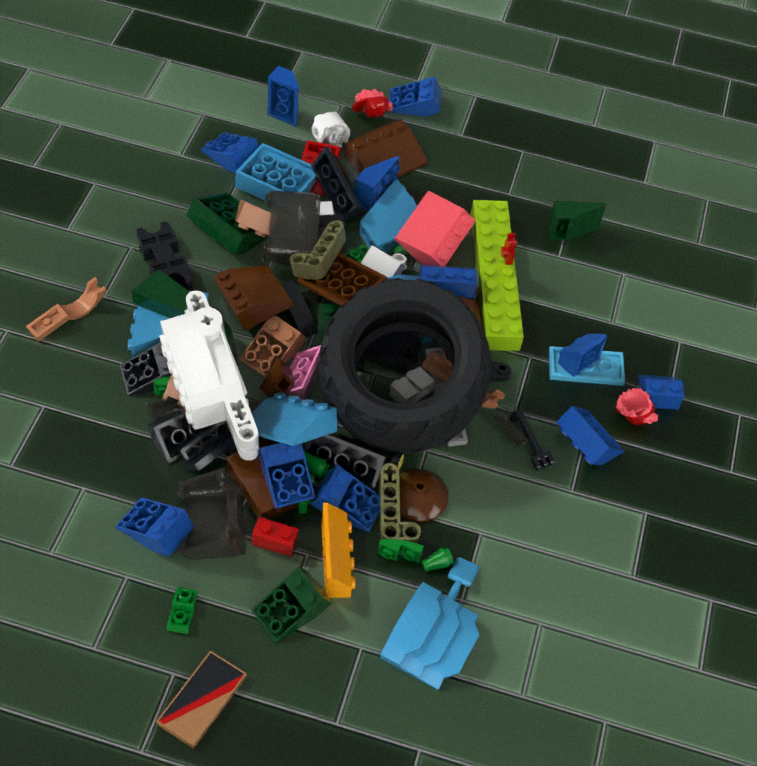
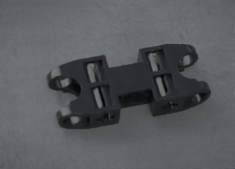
(161, 248)

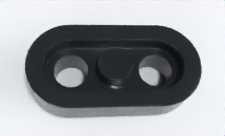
(496, 372)

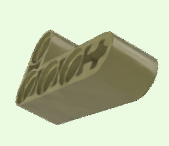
(319, 261)
(393, 504)

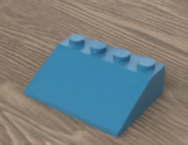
(274, 170)
(293, 419)

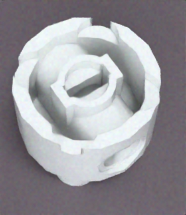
(330, 129)

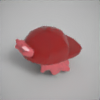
(371, 103)
(636, 407)

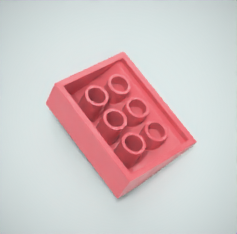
(434, 230)

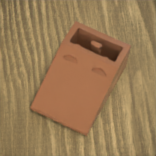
(273, 341)

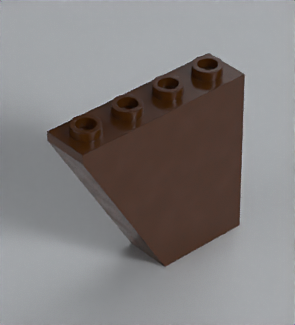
(253, 484)

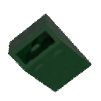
(574, 219)
(291, 604)

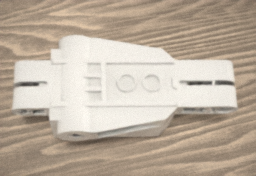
(208, 373)

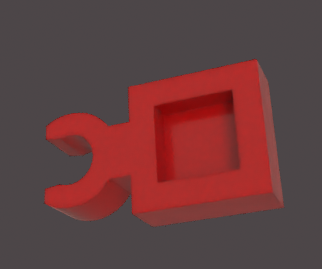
(508, 250)

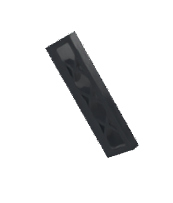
(209, 453)

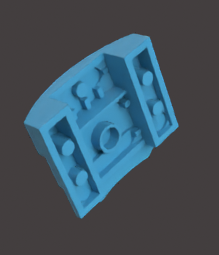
(431, 637)

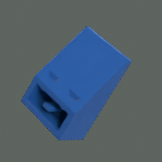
(417, 98)
(230, 150)
(375, 181)
(286, 474)
(350, 496)
(156, 525)

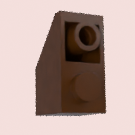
(278, 379)

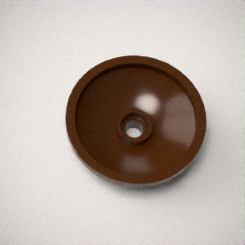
(425, 503)

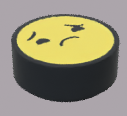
(397, 459)

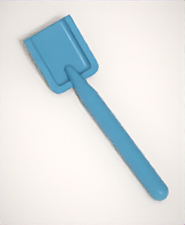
(462, 573)

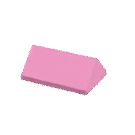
(304, 372)

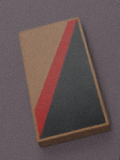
(201, 699)

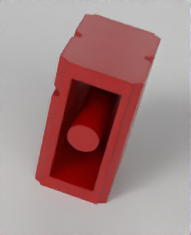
(275, 536)

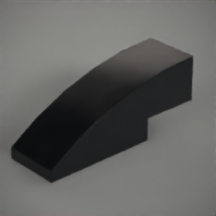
(299, 314)

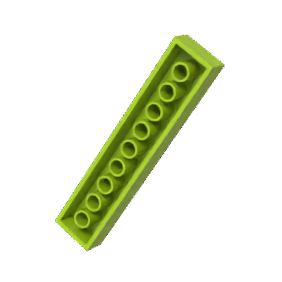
(495, 280)

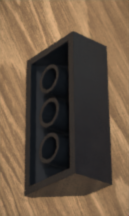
(337, 186)
(174, 432)
(350, 454)

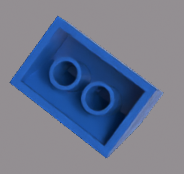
(283, 96)
(456, 279)
(589, 436)

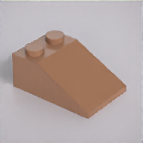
(253, 217)

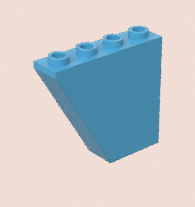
(387, 218)
(146, 329)

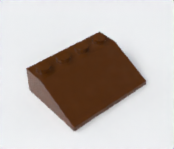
(384, 144)
(343, 280)
(252, 294)

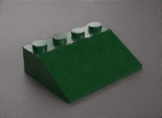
(217, 218)

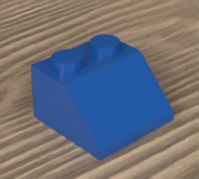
(582, 353)
(663, 390)

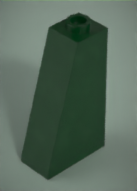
(161, 295)

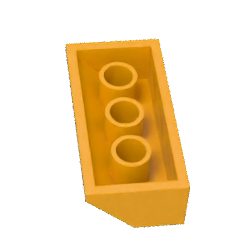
(336, 552)

